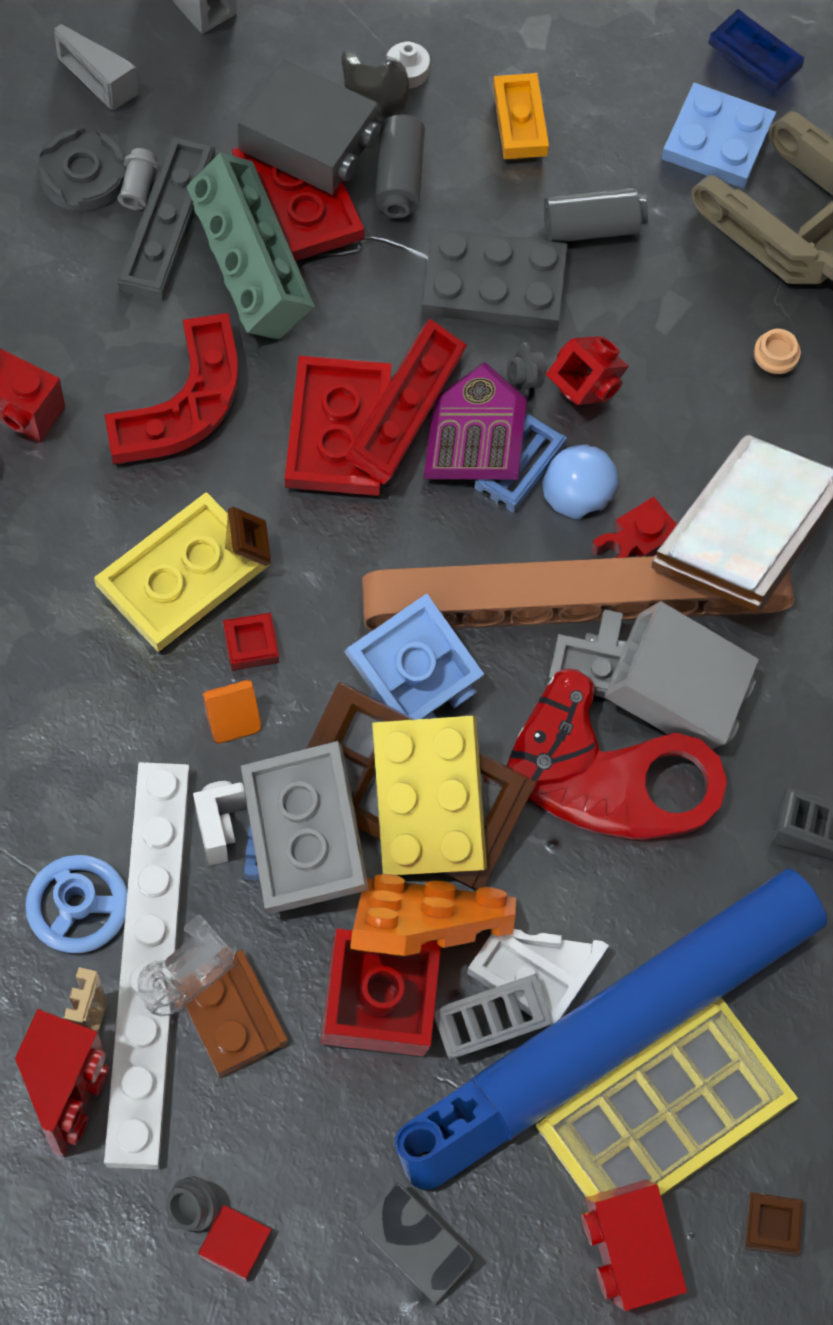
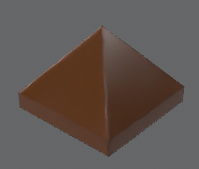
(247, 536)

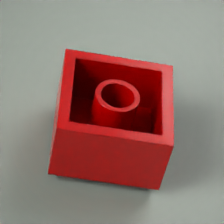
(380, 998)

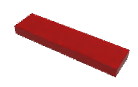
(406, 401)

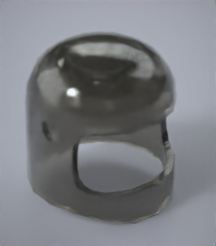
(383, 84)

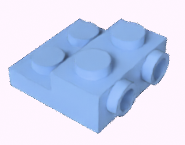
(416, 662)

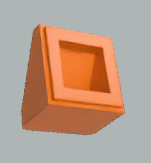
(232, 711)

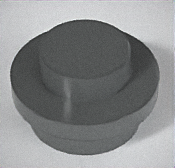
(192, 1204)

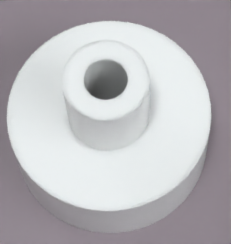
(414, 59)

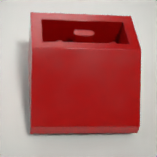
(61, 1072)

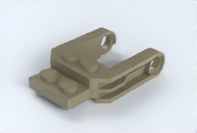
(792, 256)

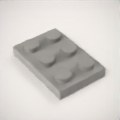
(304, 828)

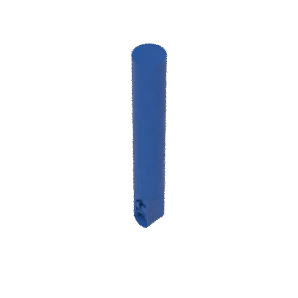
(609, 1029)

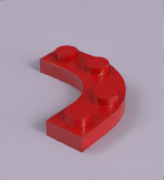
(192, 411)

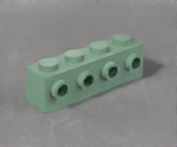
(249, 246)

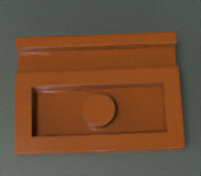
(235, 1019)

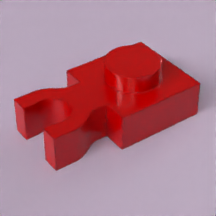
(638, 532)

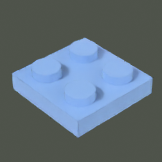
(718, 135)

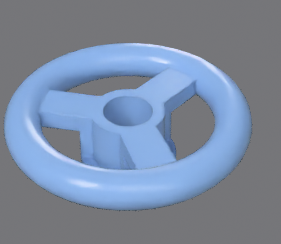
(67, 887)

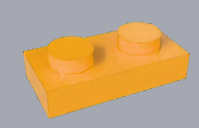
(520, 116)

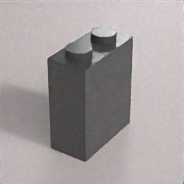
(308, 127)

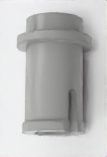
(140, 168)

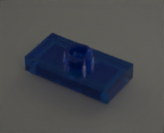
(756, 50)

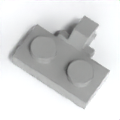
(595, 655)

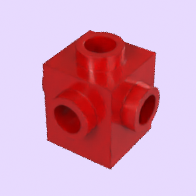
(588, 370)

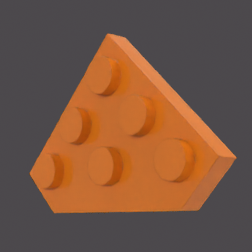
(403, 916)

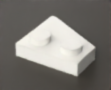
(559, 964)

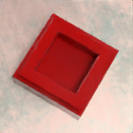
(251, 641)
(234, 1243)

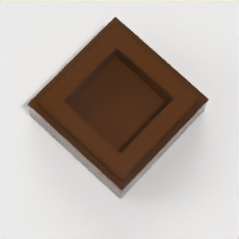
(773, 1224)

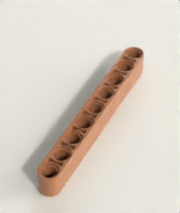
(546, 593)

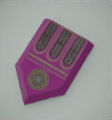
(477, 429)

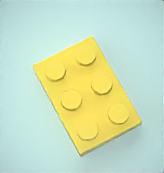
(177, 573)
(429, 795)

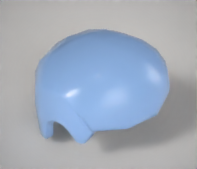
(580, 481)

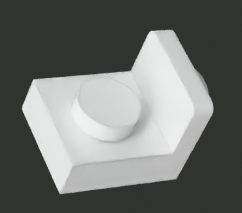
(213, 811)

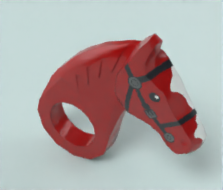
(604, 788)

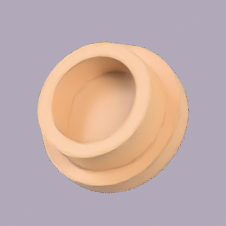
(777, 351)

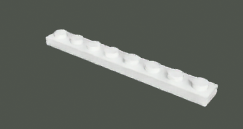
(149, 936)

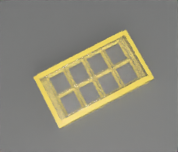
(669, 1107)

